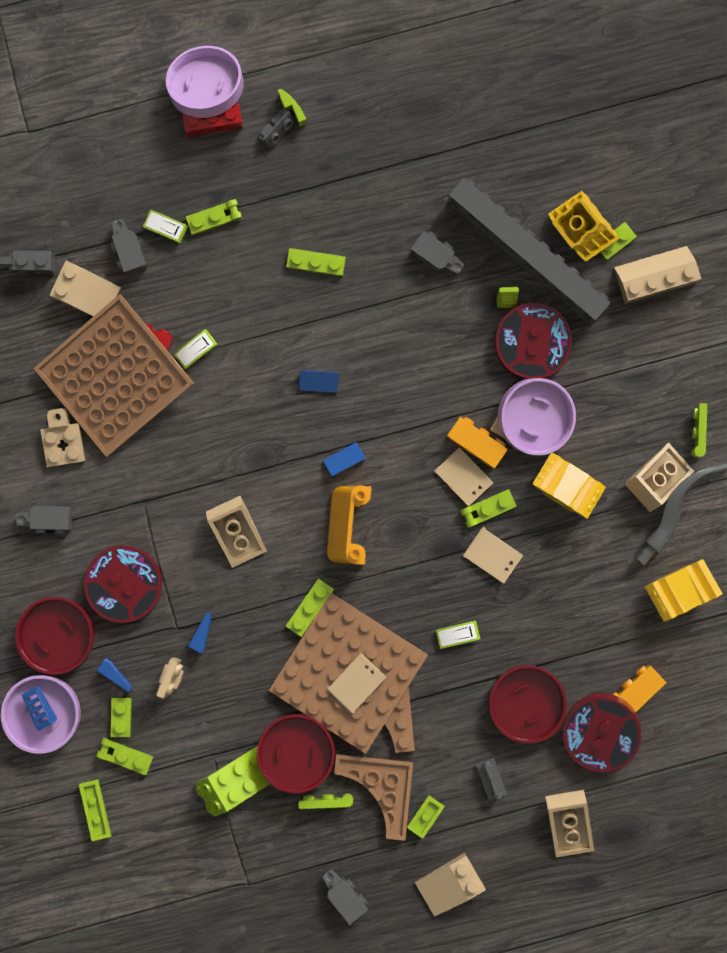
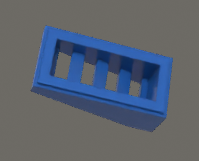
(199, 639)
(111, 672)
(33, 711)

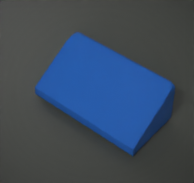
(318, 381)
(344, 459)

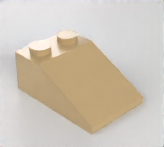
(83, 289)
(659, 477)
(235, 531)
(570, 823)
(450, 885)

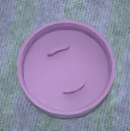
(204, 81)
(536, 416)
(19, 724)

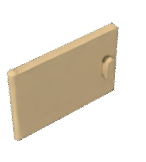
(463, 476)
(493, 555)
(356, 683)

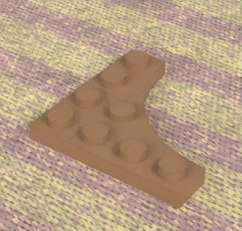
(400, 725)
(388, 783)

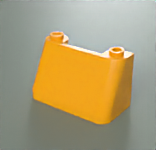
(340, 527)

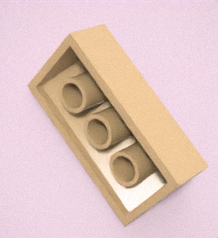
(657, 274)

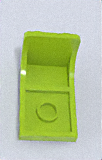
(232, 784)

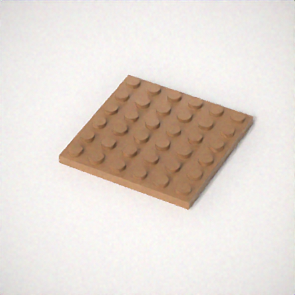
(113, 375)
(327, 650)

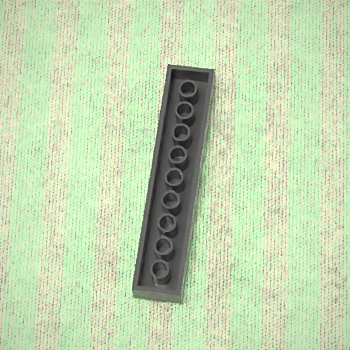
(528, 251)

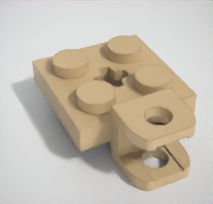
(65, 431)
(170, 677)

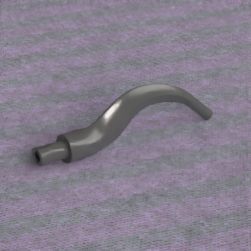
(660, 537)

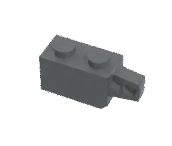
(128, 248)
(436, 254)
(30, 262)
(47, 518)
(344, 897)

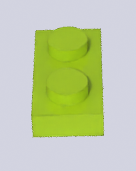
(625, 236)
(121, 717)
(425, 816)

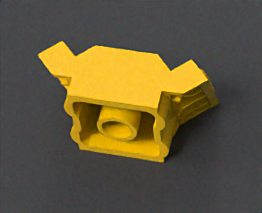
(583, 226)
(568, 486)
(683, 590)

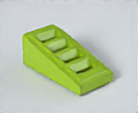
(507, 297)

